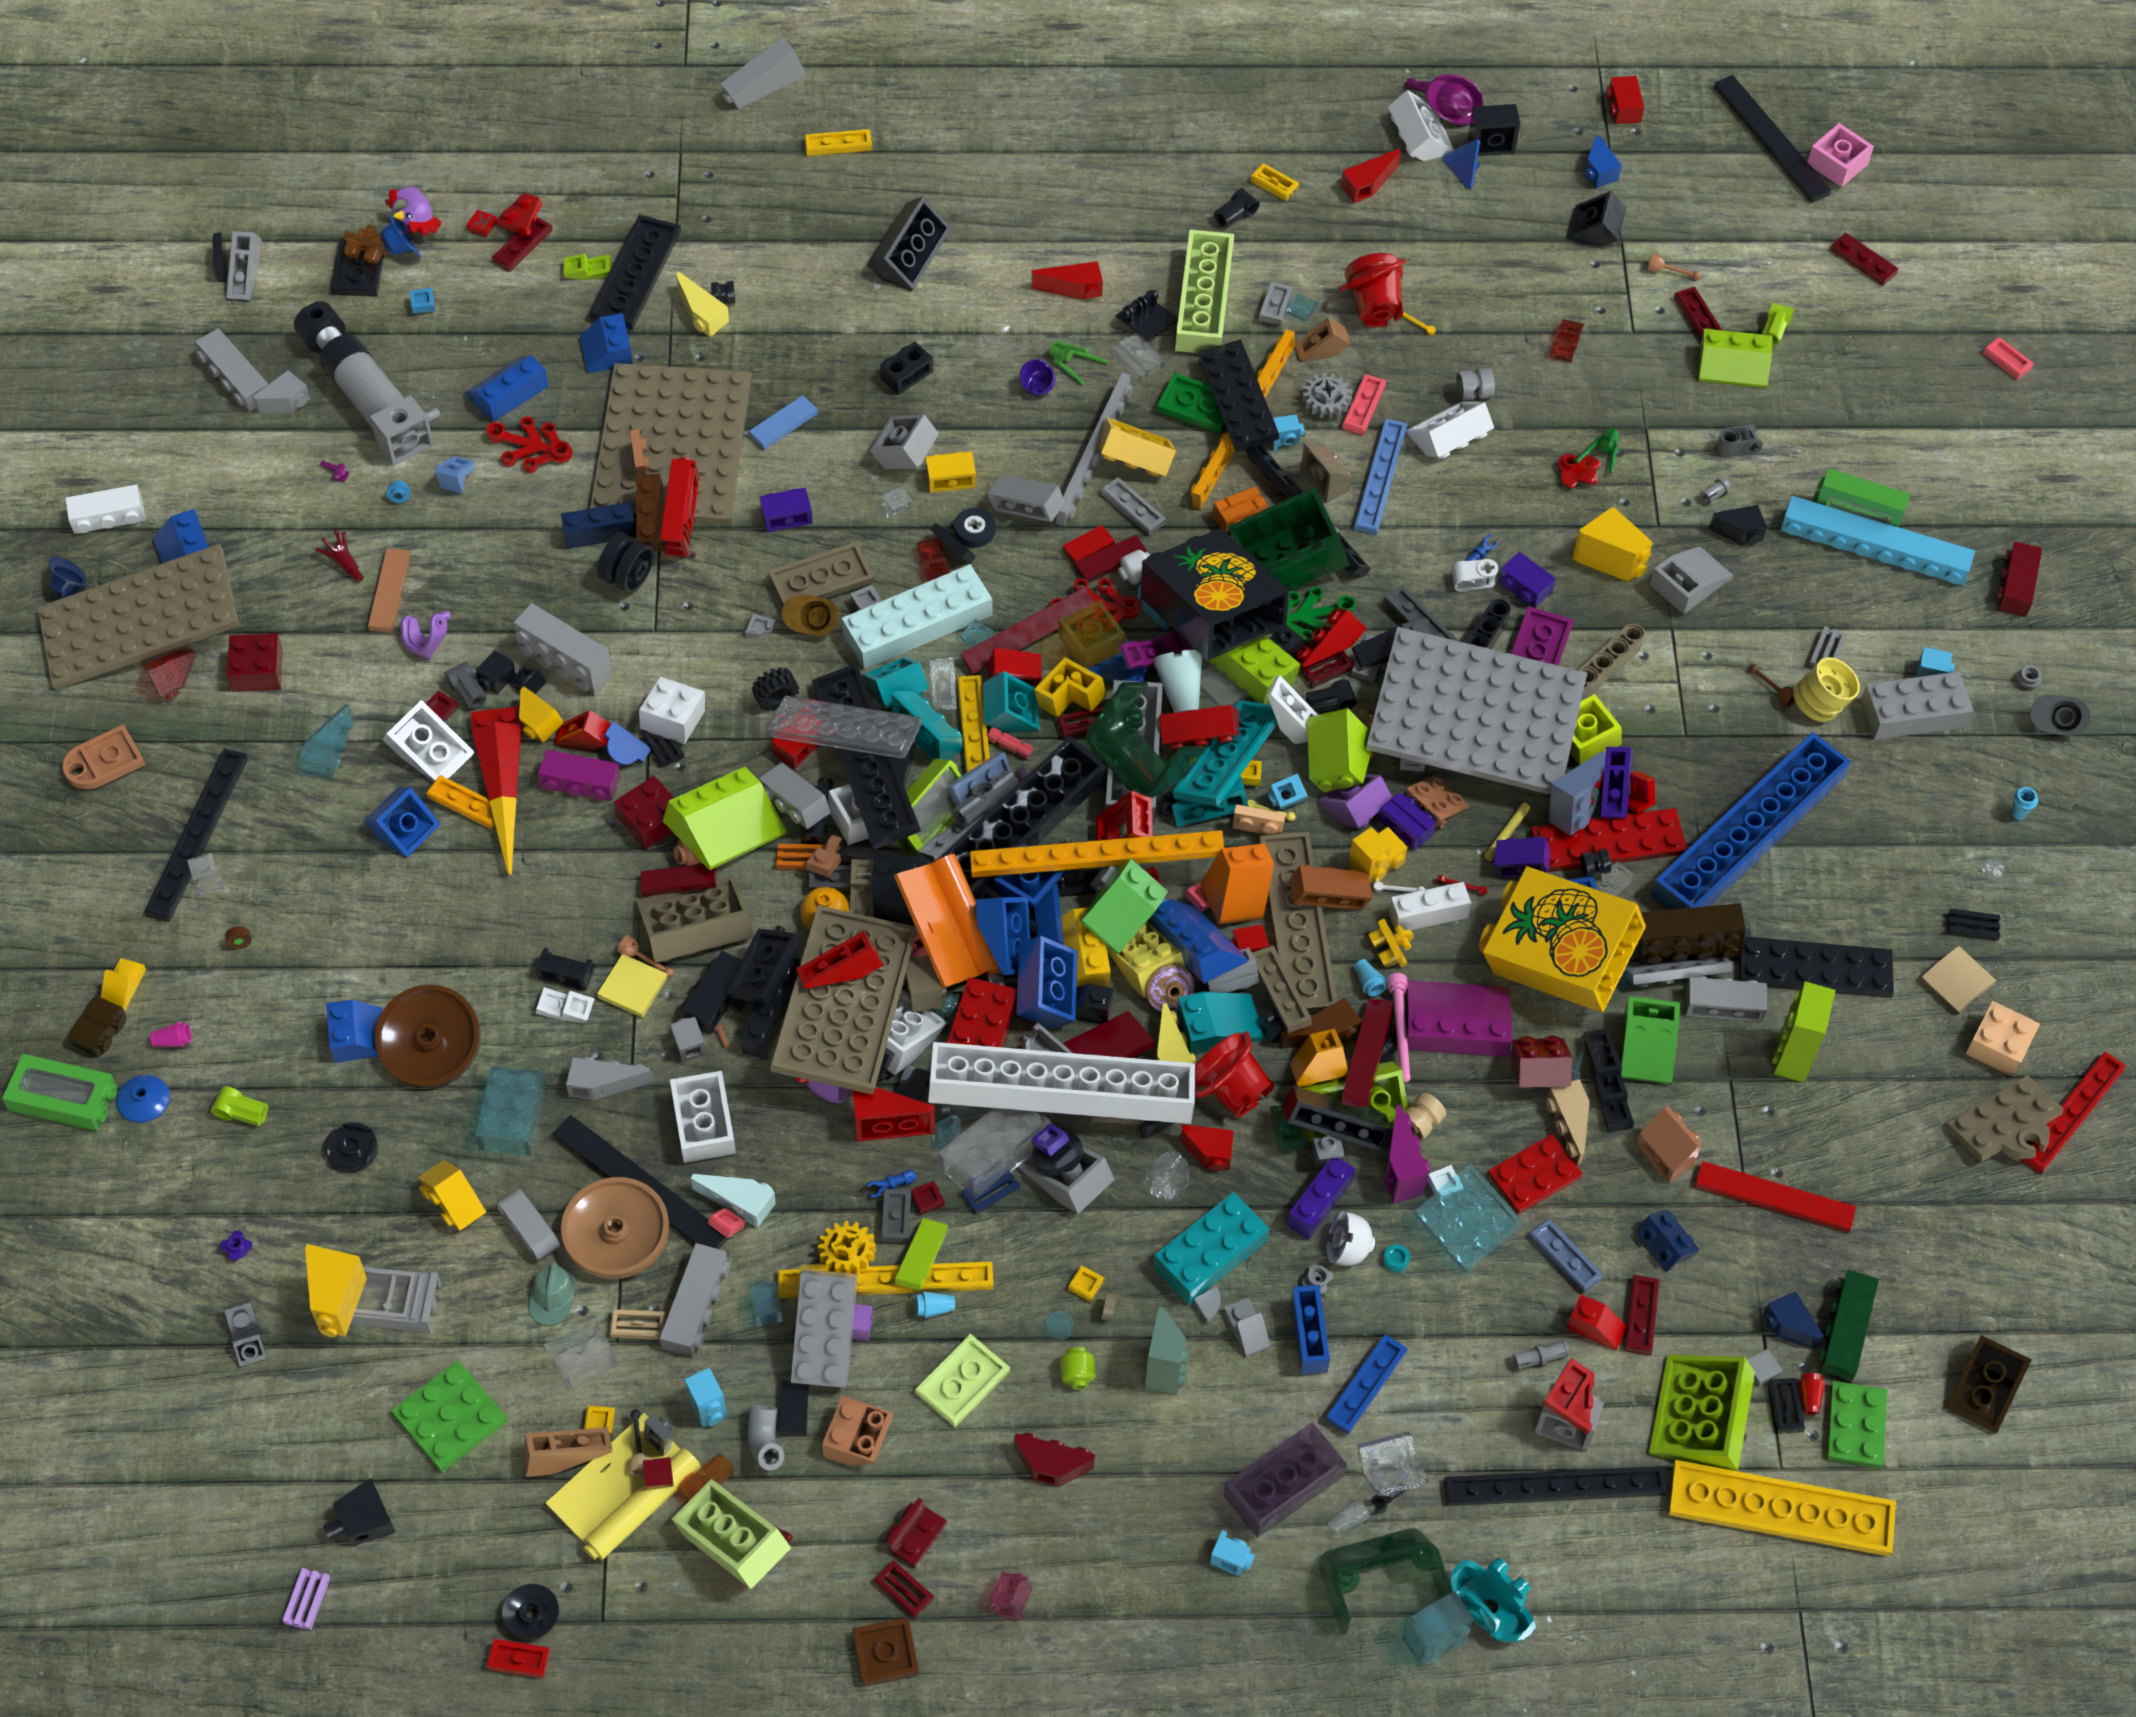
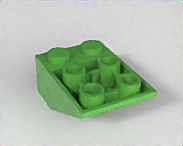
(1649, 1039)

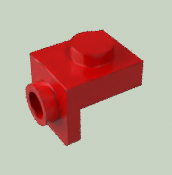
(1642, 792)

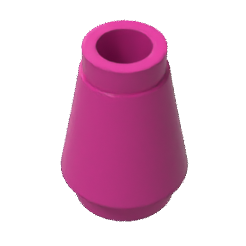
(172, 1036)

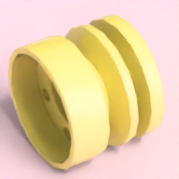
(1826, 689)

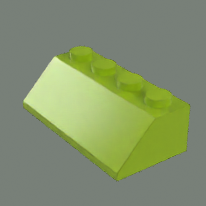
(1385, 1096)

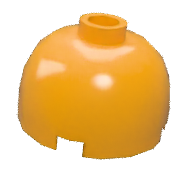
(824, 897)

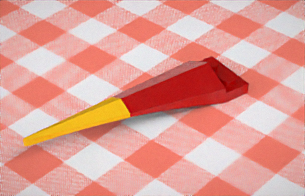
(498, 746)

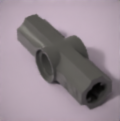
(984, 798)

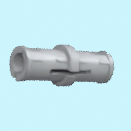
(1540, 1355)

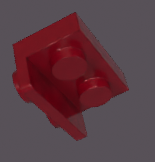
(915, 1533)

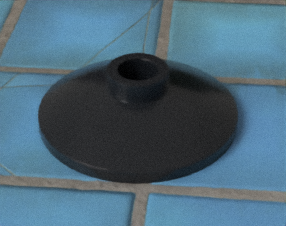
(527, 1599)

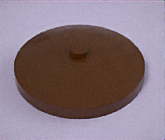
(428, 1036)

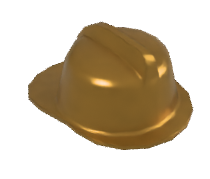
(810, 614)

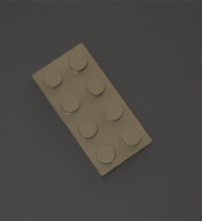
(823, 574)

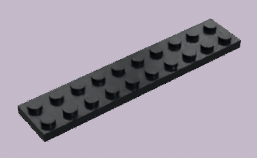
(871, 776)

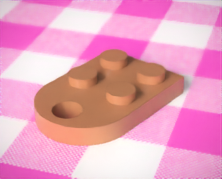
(102, 759)

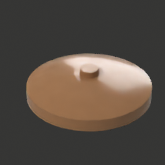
(615, 1227)

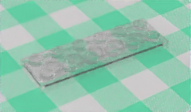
(844, 727)

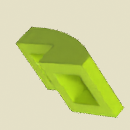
(587, 269)

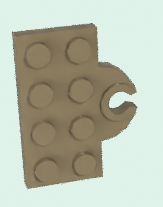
(2008, 1122)

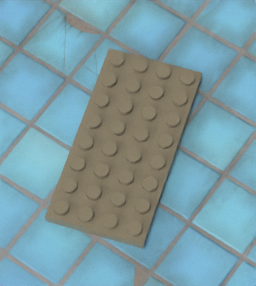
(137, 616)
(843, 1028)

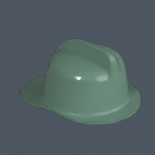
(552, 1295)

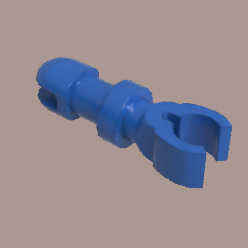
(1479, 553)
(906, 1177)

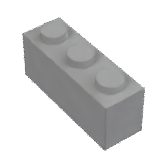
(1026, 498)
(795, 796)
(1726, 999)

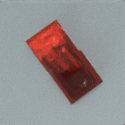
(1566, 340)
(933, 559)

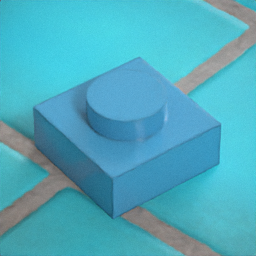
(422, 300)

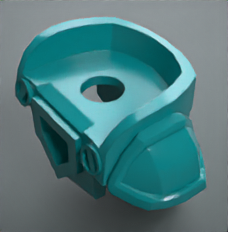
(1475, 1585)

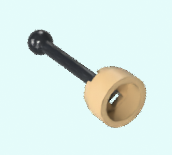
(636, 1461)

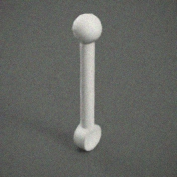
(1379, 887)

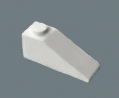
(1290, 710)

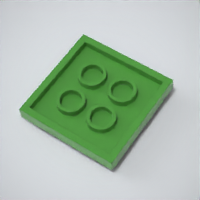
(449, 1416)

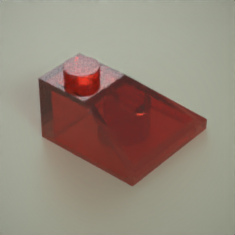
(170, 671)

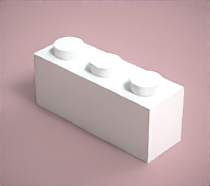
(105, 509)
(1430, 907)

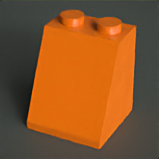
(1239, 883)

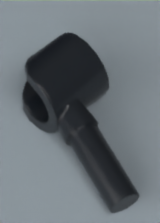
(1386, 1500)

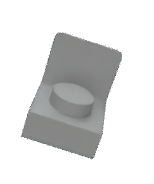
(1247, 1327)

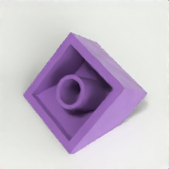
(1358, 803)

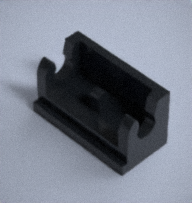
(564, 970)

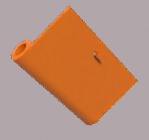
(947, 920)

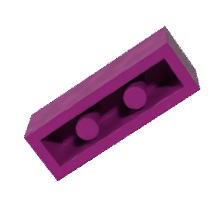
(579, 775)

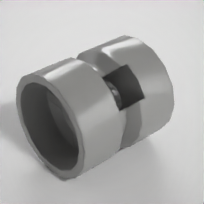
(1475, 384)

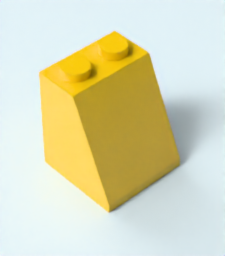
(1613, 546)
(334, 1288)

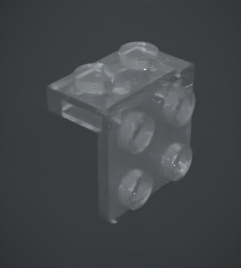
(1391, 1464)

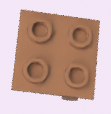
(1436, 798)

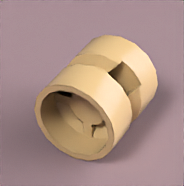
(1424, 1114)

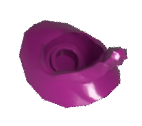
(1449, 96)

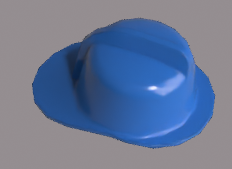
(396, 238)

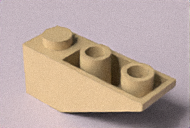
(1571, 1110)

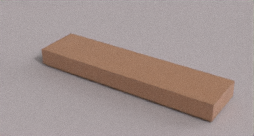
(389, 590)

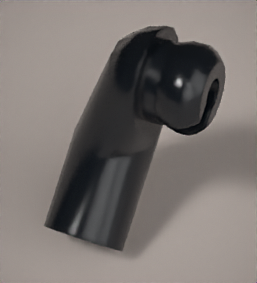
(1166, 803)

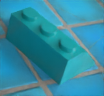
(935, 735)

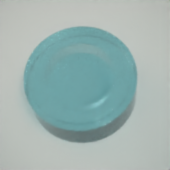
(1060, 1325)

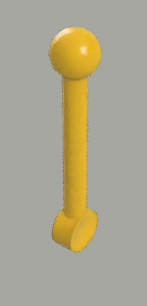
(1430, 330)

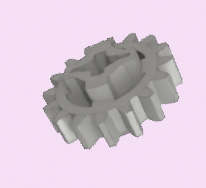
(1327, 395)

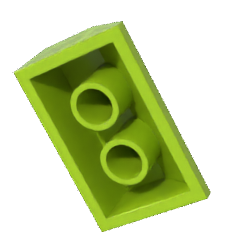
(1735, 358)

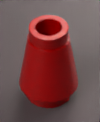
(1811, 1392)

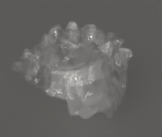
(1168, 1175)

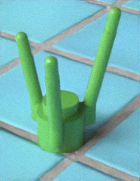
(1063, 352)

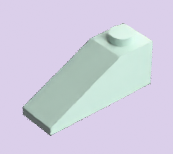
(742, 1196)

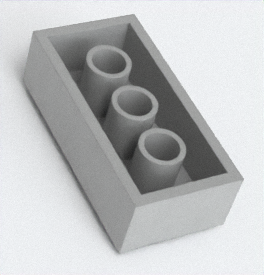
(563, 649)
(1916, 705)
(824, 1328)

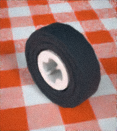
(974, 517)

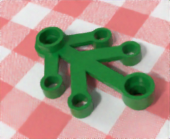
(1308, 615)

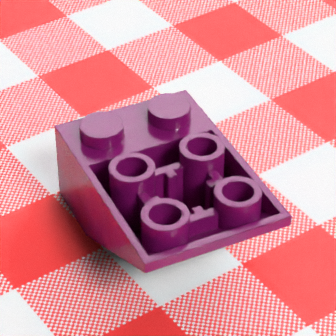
(1405, 1167)

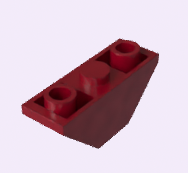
(1052, 1460)

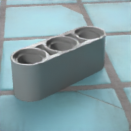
(528, 1224)

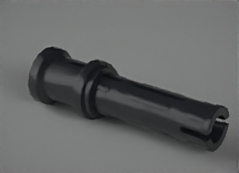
(816, 833)

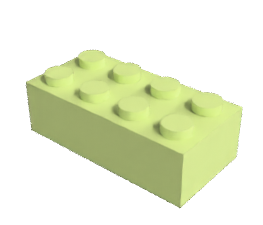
(731, 1533)

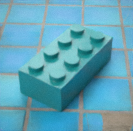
(1211, 1248)

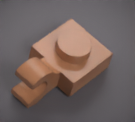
(825, 860)

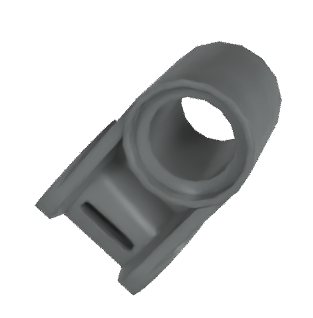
(1737, 440)

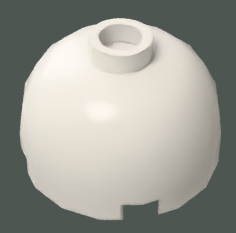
(1350, 1240)

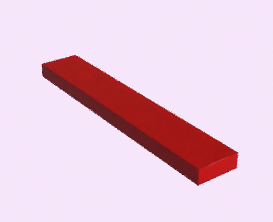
(2077, 1108)
(1775, 1196)

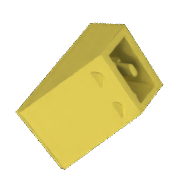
(1144, 955)

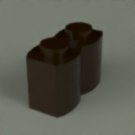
(97, 1026)

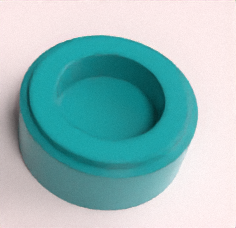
(1396, 1258)

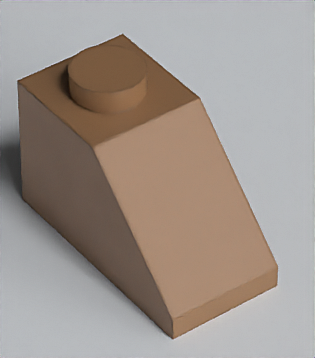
(1323, 341)

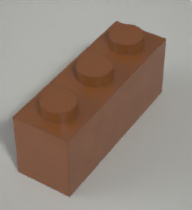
(1330, 887)

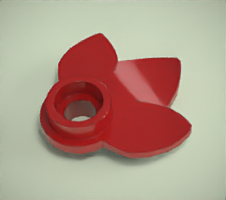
(1578, 472)

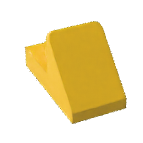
(122, 982)

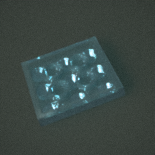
(1468, 1218)

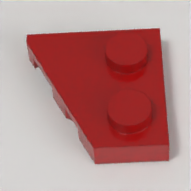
(520, 214)

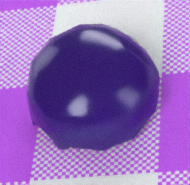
(1037, 377)

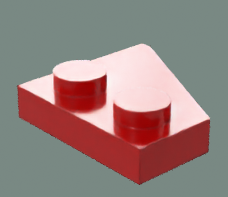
(1572, 1395)

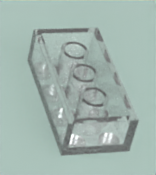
(991, 1148)

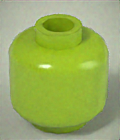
(1077, 1368)

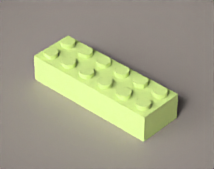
(1204, 291)

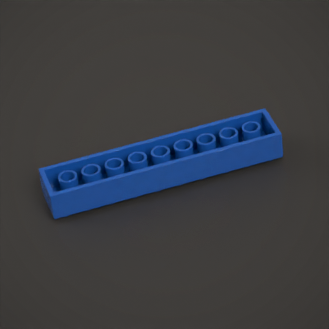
(1752, 826)

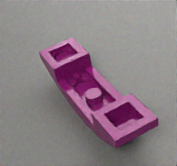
(1142, 654)

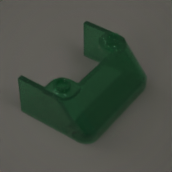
(1128, 754)
(1343, 1565)

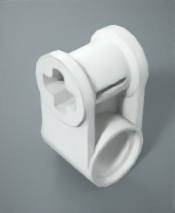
(1472, 576)

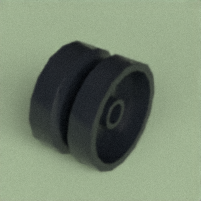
(625, 562)

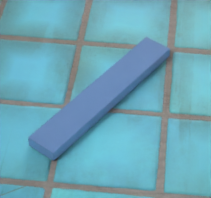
(1380, 477)

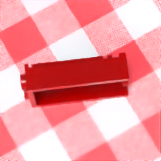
(680, 506)

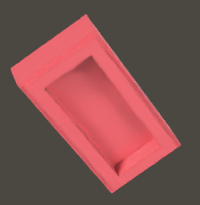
(2008, 358)

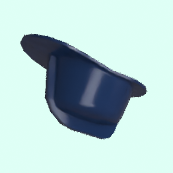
(65, 577)

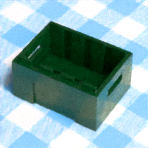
(1284, 530)

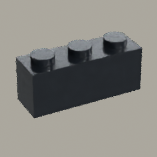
(709, 998)

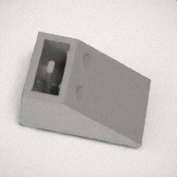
(1689, 578)

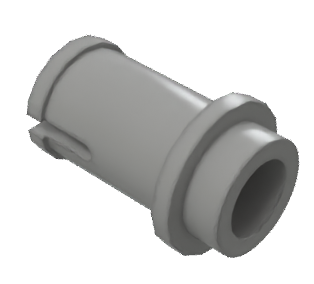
(1719, 488)

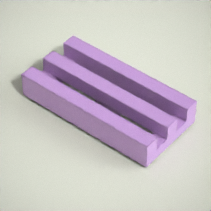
(313, 1577)

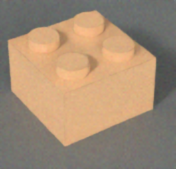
(2002, 1038)

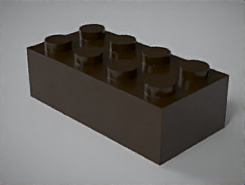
(1692, 933)

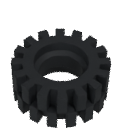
(773, 687)

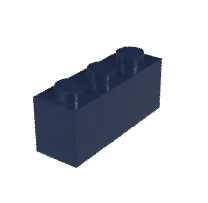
(597, 524)

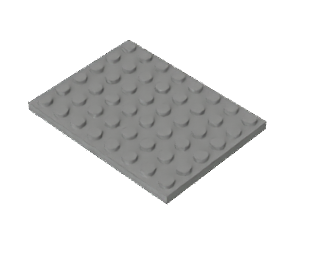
(1476, 711)

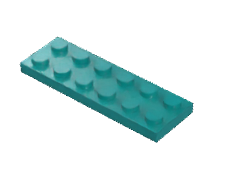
(1224, 762)

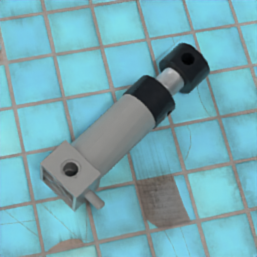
(397, 421)

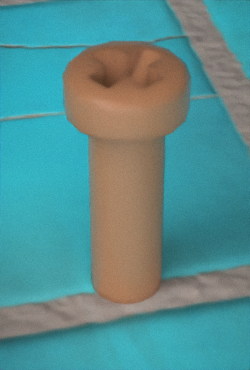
(720, 1030)

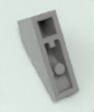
(243, 264)

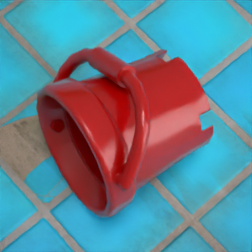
(1376, 287)
(1233, 1075)

